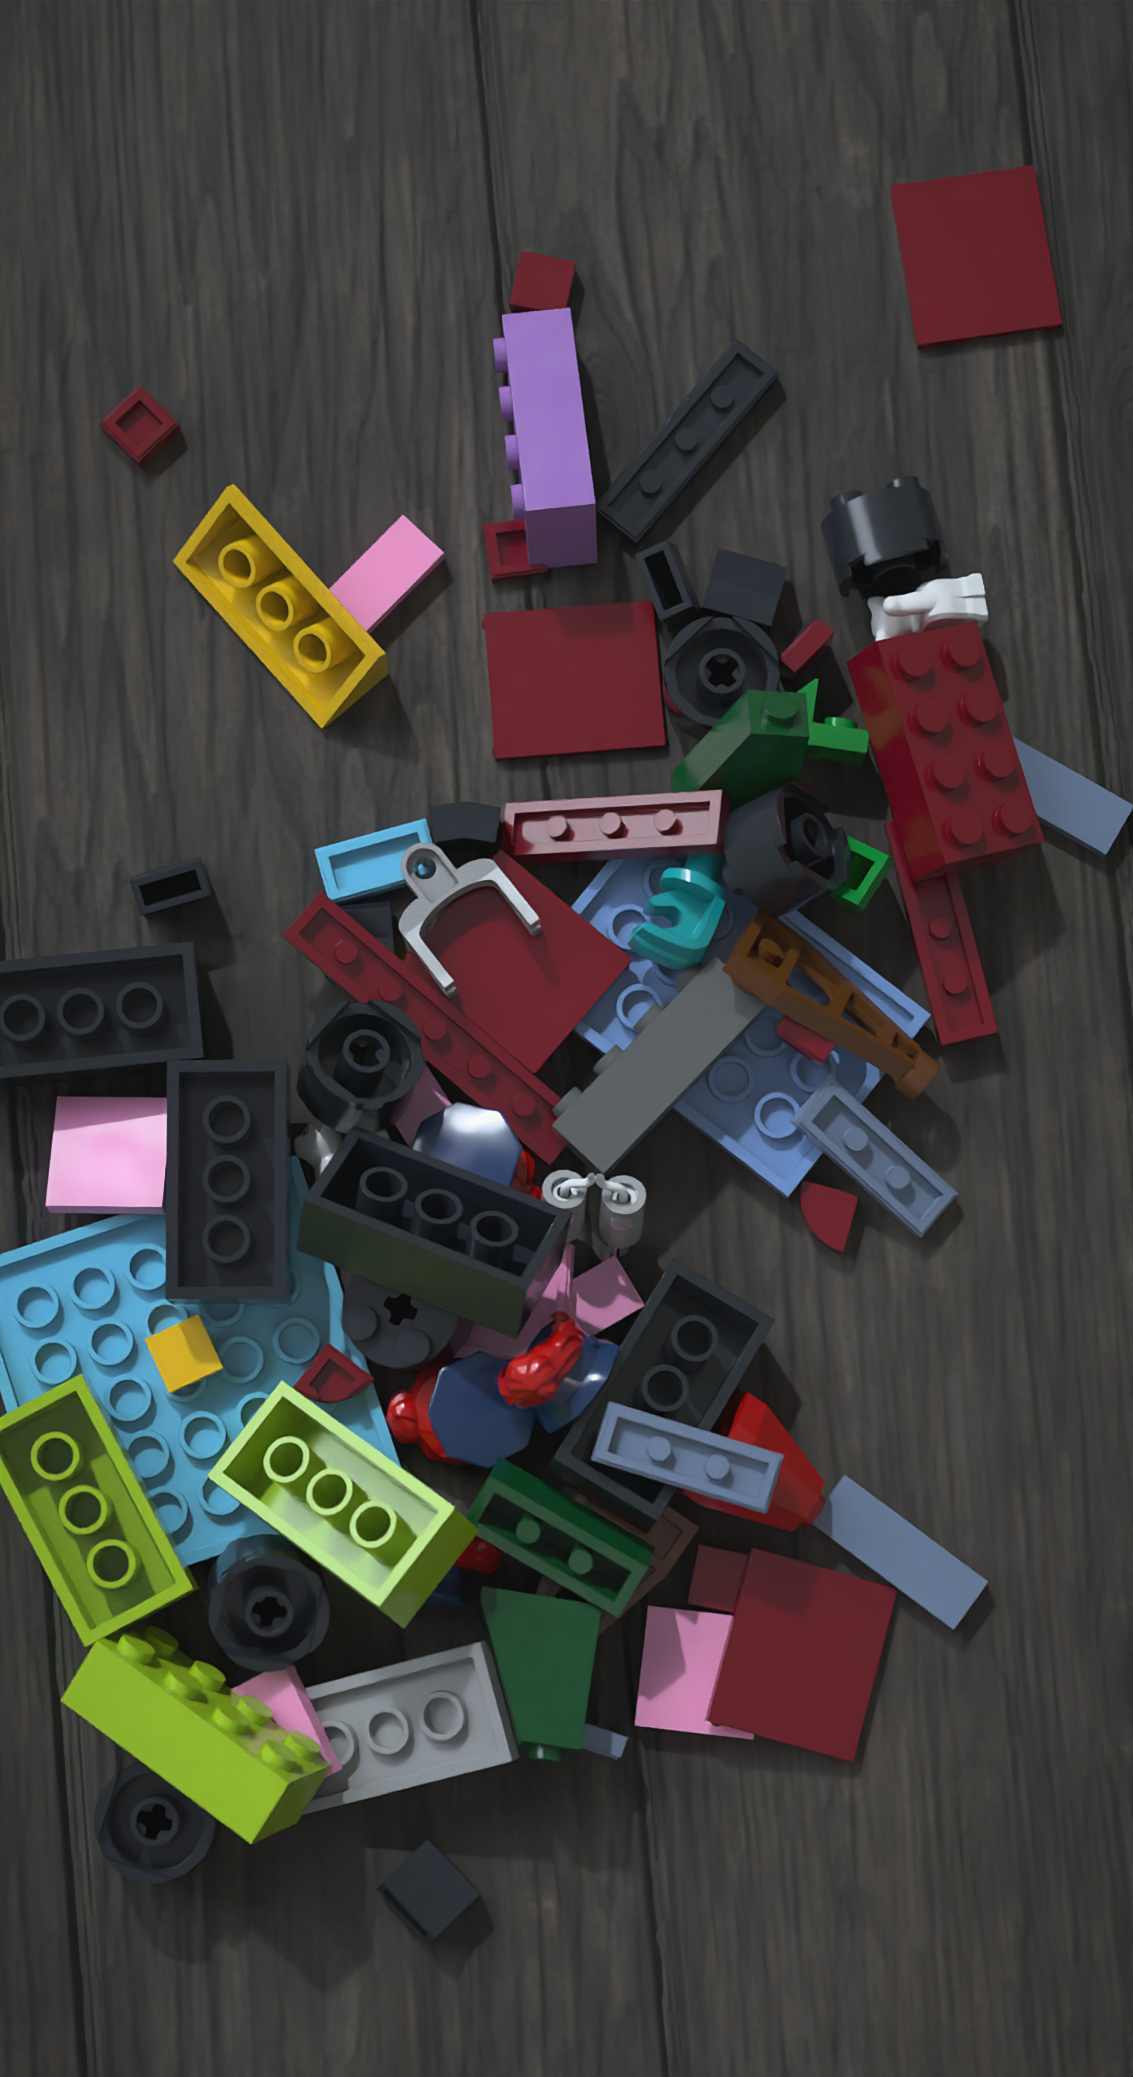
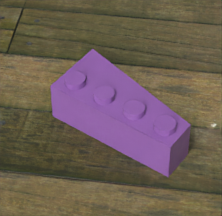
(548, 437)

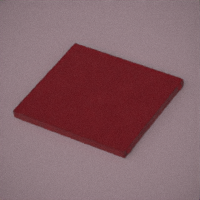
(975, 256)
(574, 680)
(517, 985)
(801, 1654)

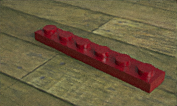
(448, 1037)

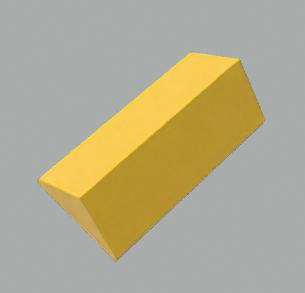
(281, 608)

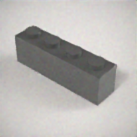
(657, 1068)

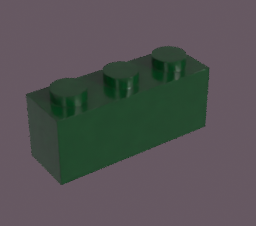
(560, 1537)

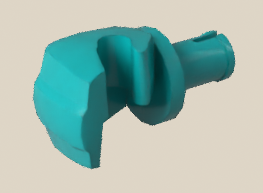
(695, 910)

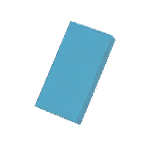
(370, 862)

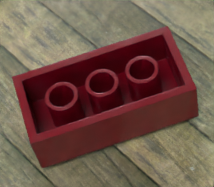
(945, 750)

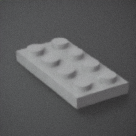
(412, 1724)

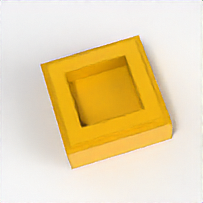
(184, 1354)

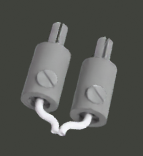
(620, 1209)

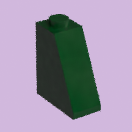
(749, 748)
(543, 1667)

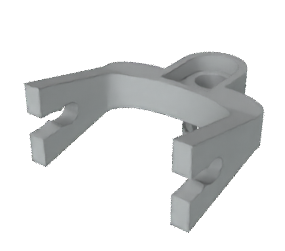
(442, 889)

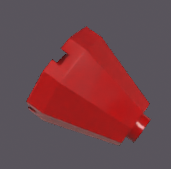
(798, 1484)

